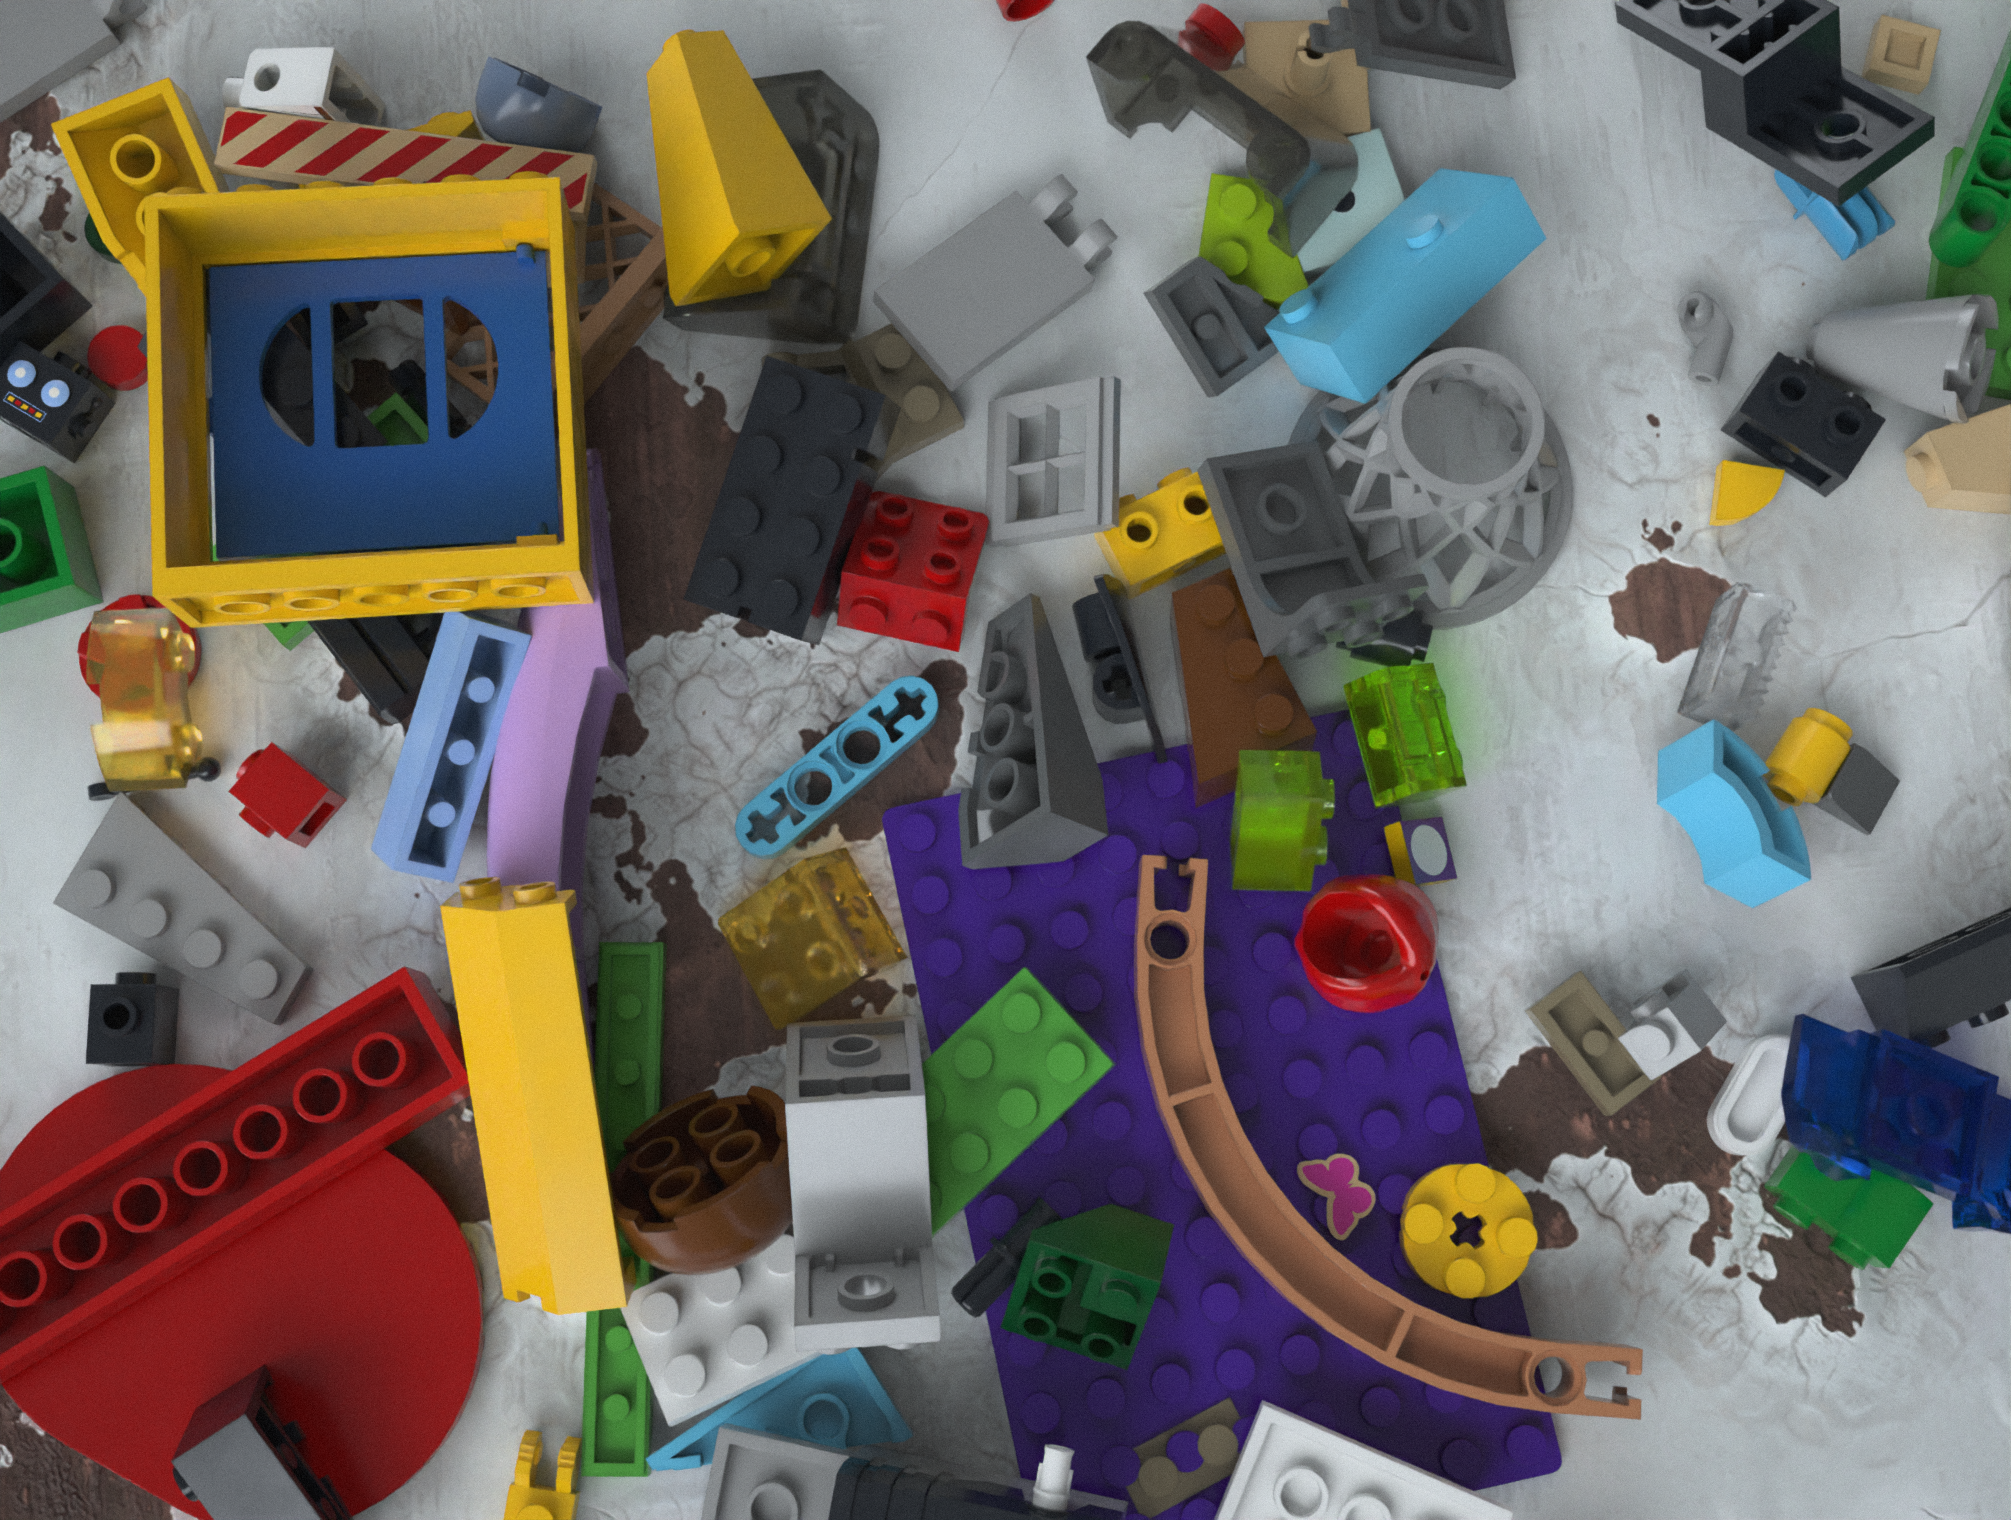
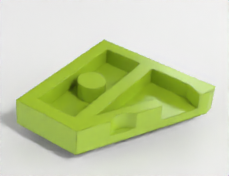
(1238, 240)

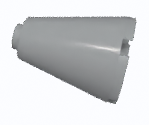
(1912, 352)

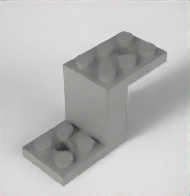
(860, 1185)

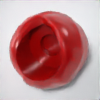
(1368, 942)

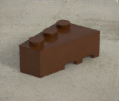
(1228, 688)

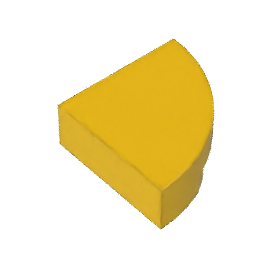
(1742, 491)

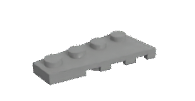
(168, 906)

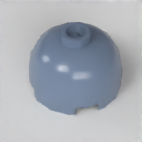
(531, 111)

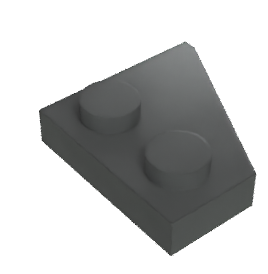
(1213, 323)

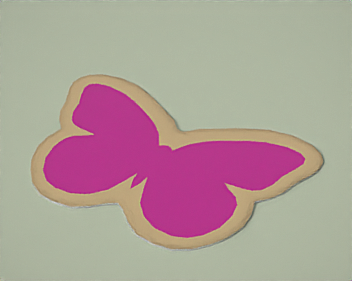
(1345, 1193)

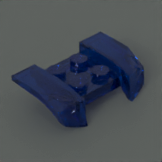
(1903, 1111)

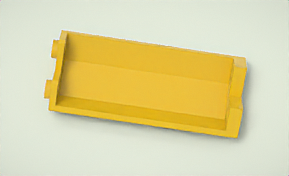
(535, 1095)

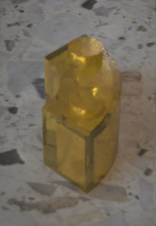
(144, 699)

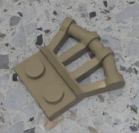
(893, 368)

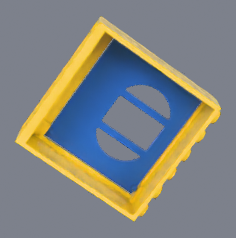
(376, 525)

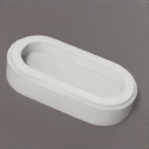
(1749, 1104)

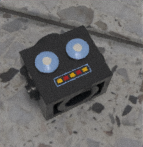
(51, 400)

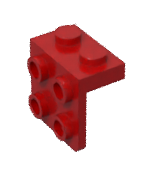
(912, 570)

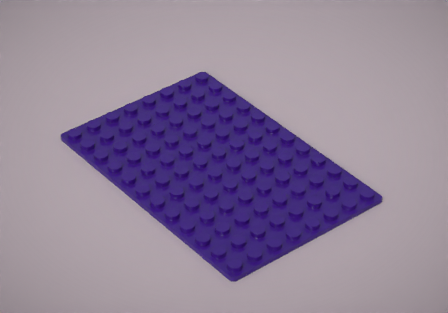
(1302, 1087)

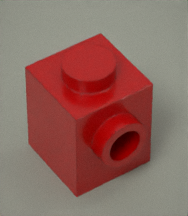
(284, 796)

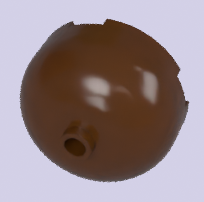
(705, 1182)

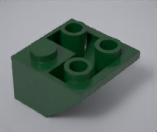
(1090, 1282)

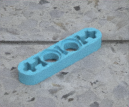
(831, 760)

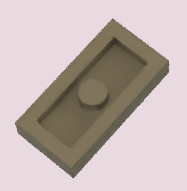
(1587, 1041)
(1160, 1482)

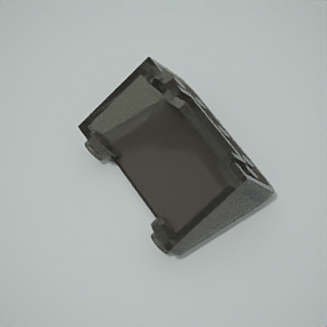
(1292, 155)
(822, 288)

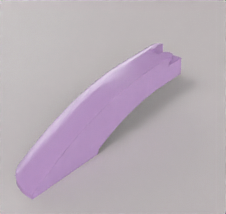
(557, 732)

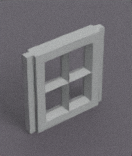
(1100, 461)

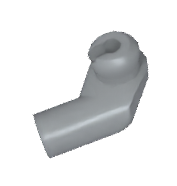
(1709, 333)

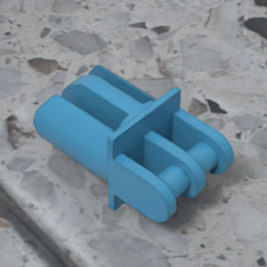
(1843, 227)

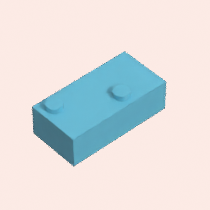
(1405, 283)

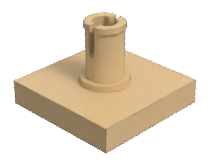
(1321, 82)

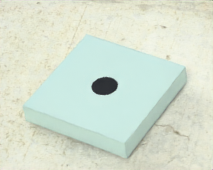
(1362, 209)

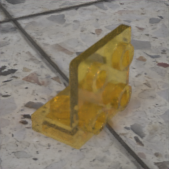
(810, 936)

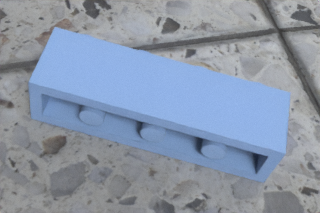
(449, 745)

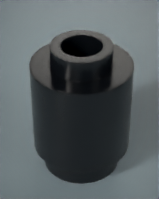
(1402, 642)

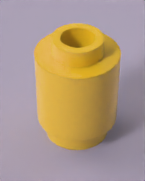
(1807, 757)

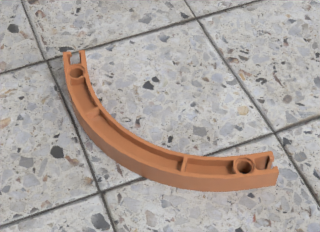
(1280, 1241)

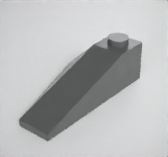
(1035, 770)

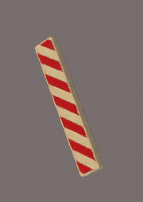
(359, 154)

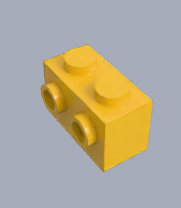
(1162, 534)

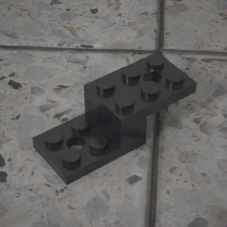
(1781, 88)

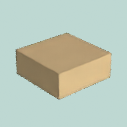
(1900, 54)

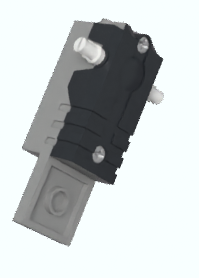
(795, 1479)

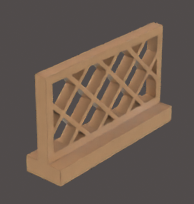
(607, 326)

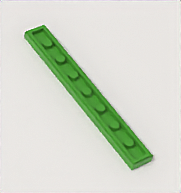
(628, 1093)

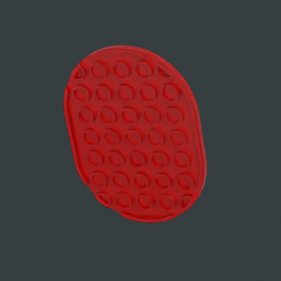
(347, 1297)

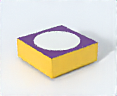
(1420, 851)

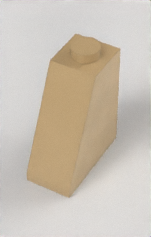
(1965, 464)

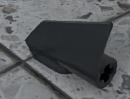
(1111, 639)

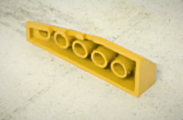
(132, 151)

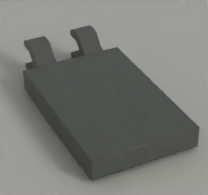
(1424, 38)

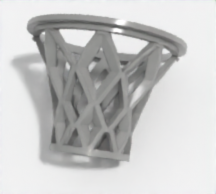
(1458, 503)

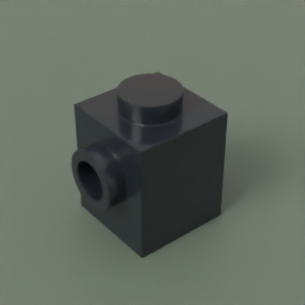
(132, 1022)

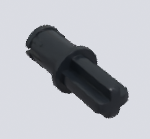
(1002, 1262)

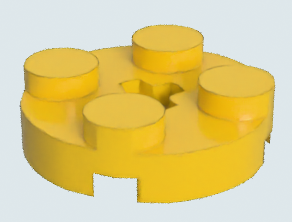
(1505, 1236)

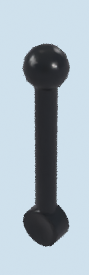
(206, 769)

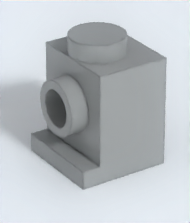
(1671, 1025)

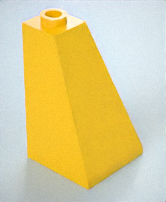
(725, 174)

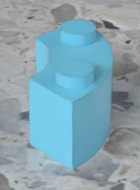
(1729, 812)

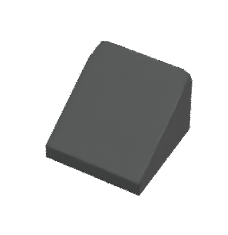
(1859, 790)

